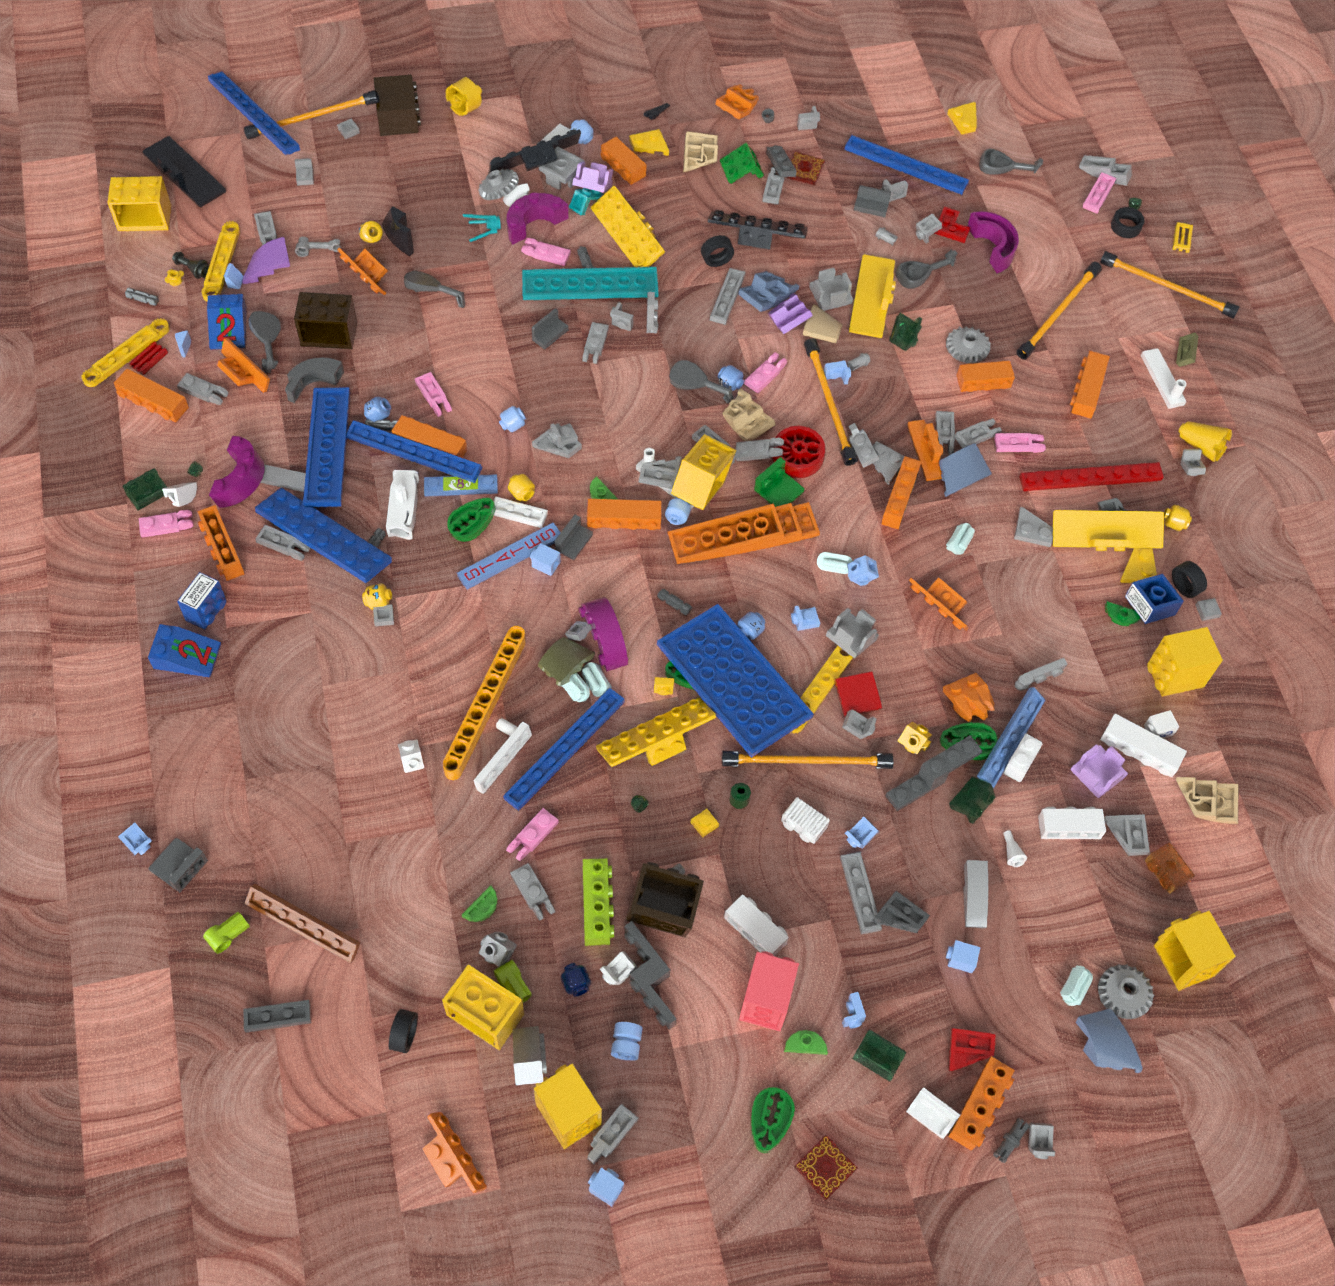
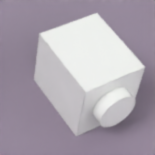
(1162, 724)

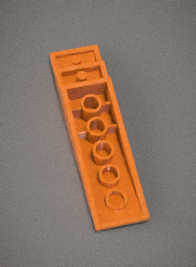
(744, 532)

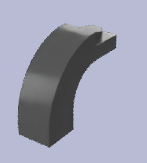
(312, 371)

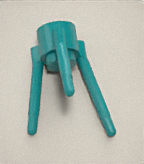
(492, 223)

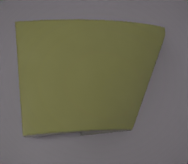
(564, 660)

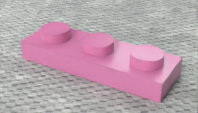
(1099, 192)

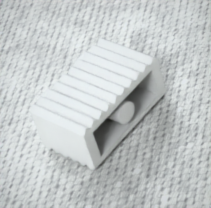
(1022, 758)
(805, 821)

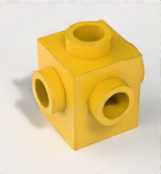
(915, 738)

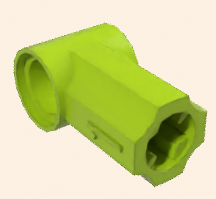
(221, 936)
(510, 978)

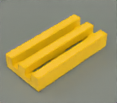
(1181, 246)

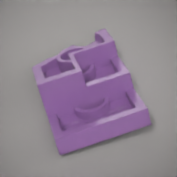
(266, 259)
(789, 314)

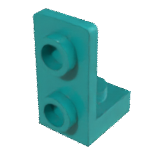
(582, 198)

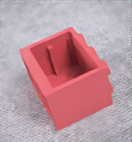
(769, 991)

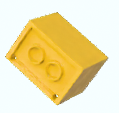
(139, 203)
(703, 471)
(1184, 661)
(1193, 949)
(483, 1007)
(567, 1105)

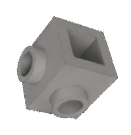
(497, 948)

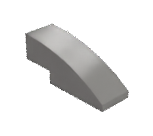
(1095, 165)
(976, 893)

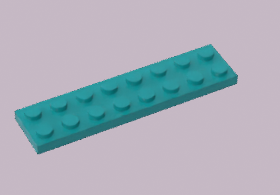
(589, 283)

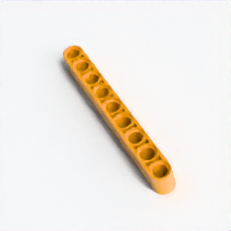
(481, 709)

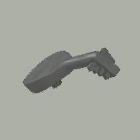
(996, 162)
(914, 274)
(424, 282)
(266, 329)
(689, 376)

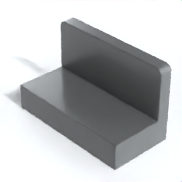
(872, 201)
(548, 329)
(573, 538)

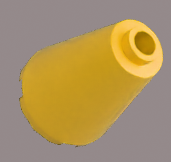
(1207, 438)

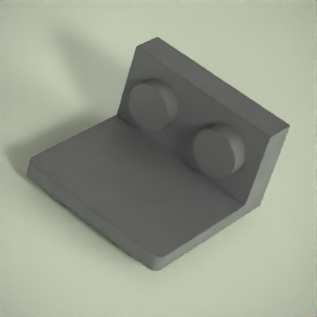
(178, 864)

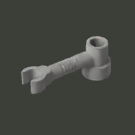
(303, 246)

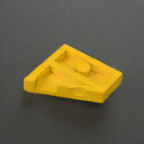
(964, 117)
(649, 142)
(1140, 565)

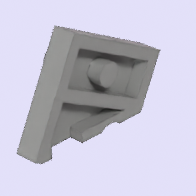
(544, 443)
(889, 461)
(660, 473)
(1033, 529)
(1130, 833)

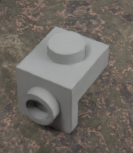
(808, 120)
(621, 319)
(1191, 462)
(858, 724)
(1041, 1140)

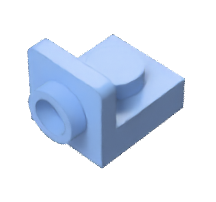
(836, 370)
(805, 618)
(854, 1007)

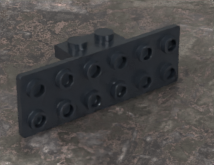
(537, 155)
(184, 171)
(757, 231)

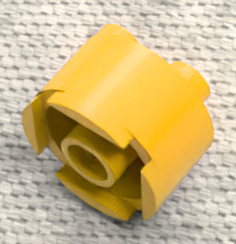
(464, 96)

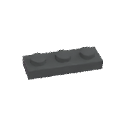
(781, 161)
(277, 1016)

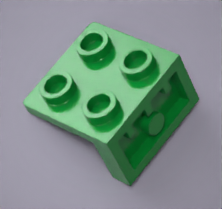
(740, 163)
(776, 485)

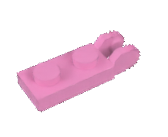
(546, 252)
(765, 373)
(432, 392)
(1019, 442)
(165, 523)
(533, 833)

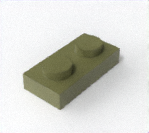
(1187, 349)

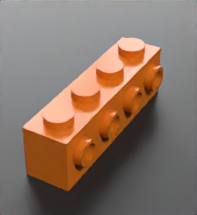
(220, 541)
(981, 1104)

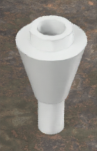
(1015, 855)

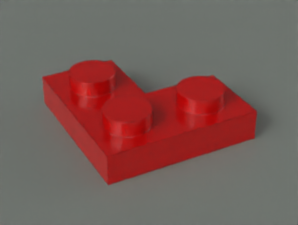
(950, 228)

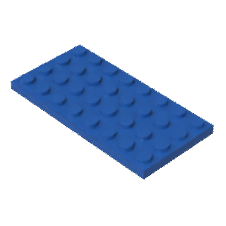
(735, 680)

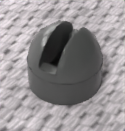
(770, 113)

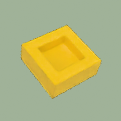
(663, 685)
(704, 823)

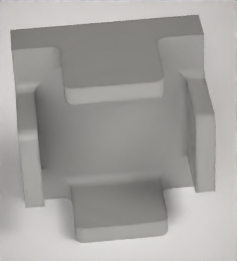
(561, 170)
(831, 290)
(853, 632)

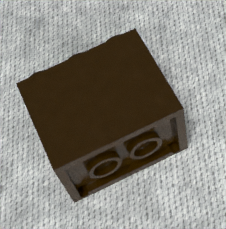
(397, 105)
(325, 320)
(665, 899)

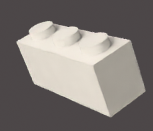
(1071, 823)
(756, 926)

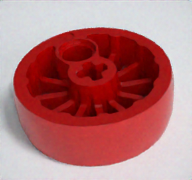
(799, 451)

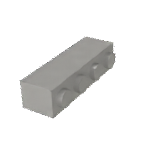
(529, 1055)

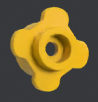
(174, 277)

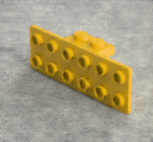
(628, 228)
(872, 296)
(1108, 529)
(657, 737)

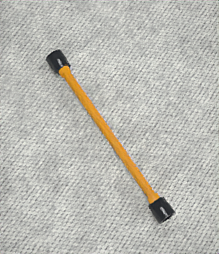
(368, 98)
(1228, 309)
(1028, 347)
(848, 453)
(881, 760)

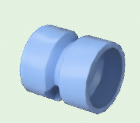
(626, 1044)

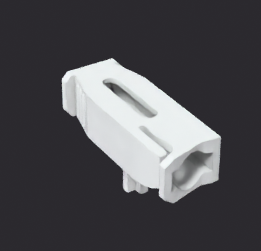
(402, 504)

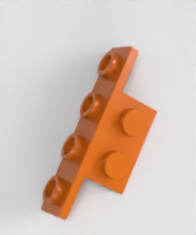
(368, 266)
(241, 368)
(927, 448)
(945, 598)
(449, 1156)

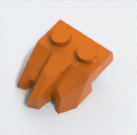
(738, 101)
(970, 697)

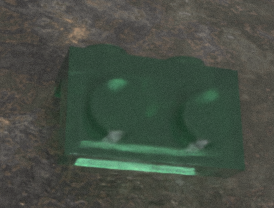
(905, 331)
(144, 489)
(973, 799)
(879, 1055)

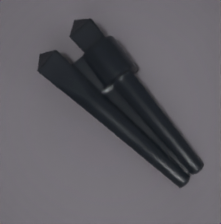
(655, 112)

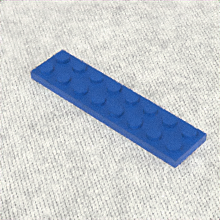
(327, 447)
(323, 535)

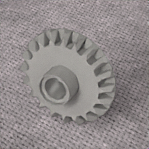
(498, 184)
(968, 345)
(1114, 996)

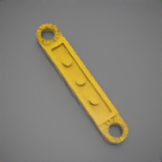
(221, 258)
(125, 352)
(824, 682)

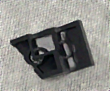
(396, 230)

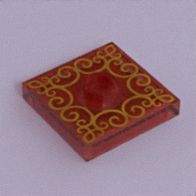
(807, 167)
(825, 1167)

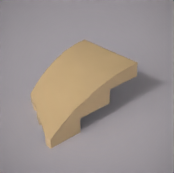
(699, 150)
(822, 326)
(747, 417)
(1211, 799)

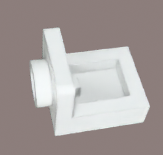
(411, 756)
(618, 969)

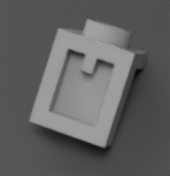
(304, 172)
(897, 190)
(927, 227)
(562, 435)

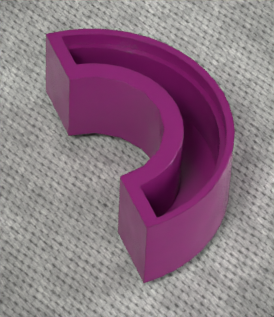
(534, 207)
(1000, 232)
(244, 477)
(606, 632)

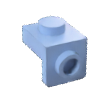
(861, 833)
(135, 839)

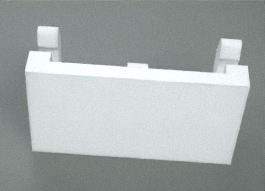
(933, 1113)

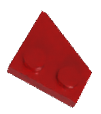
(969, 1048)

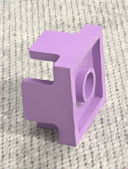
(593, 178)
(1100, 769)

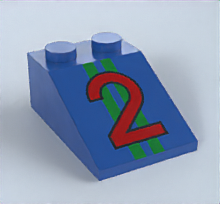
(226, 320)
(183, 651)

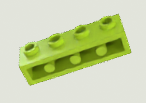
(596, 902)

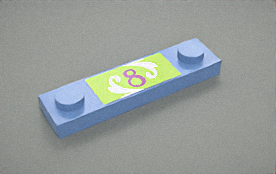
(456, 486)

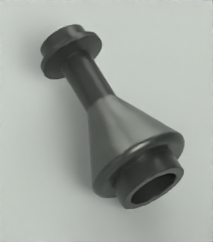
(198, 267)

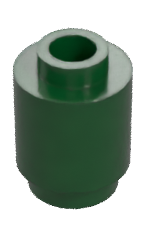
(740, 795)

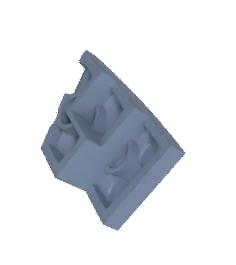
(767, 291)
(963, 469)
(1108, 1041)

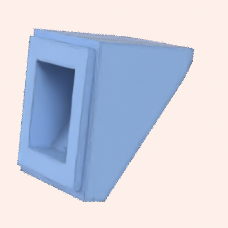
(233, 277)
(183, 341)

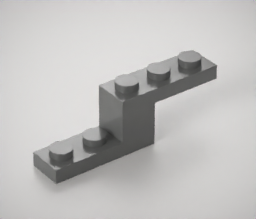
(933, 773)
(649, 975)

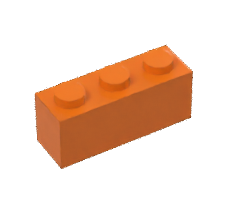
(623, 160)
(985, 376)

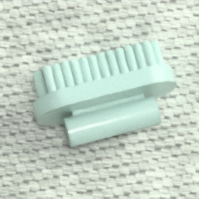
(960, 538)
(833, 562)
(595, 679)
(577, 688)
(1076, 986)

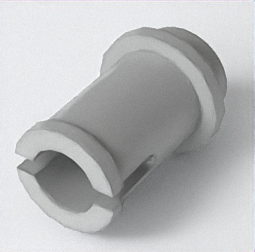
(886, 236)
(862, 360)

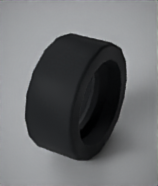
(1130, 214)
(715, 243)
(1196, 575)
(403, 1031)

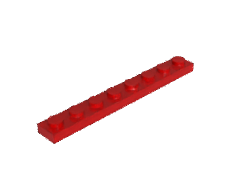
(1091, 476)

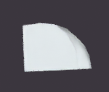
(518, 192)
(181, 493)

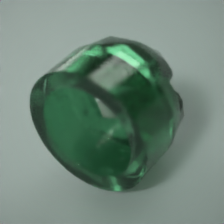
(1135, 203)
(194, 468)
(639, 803)

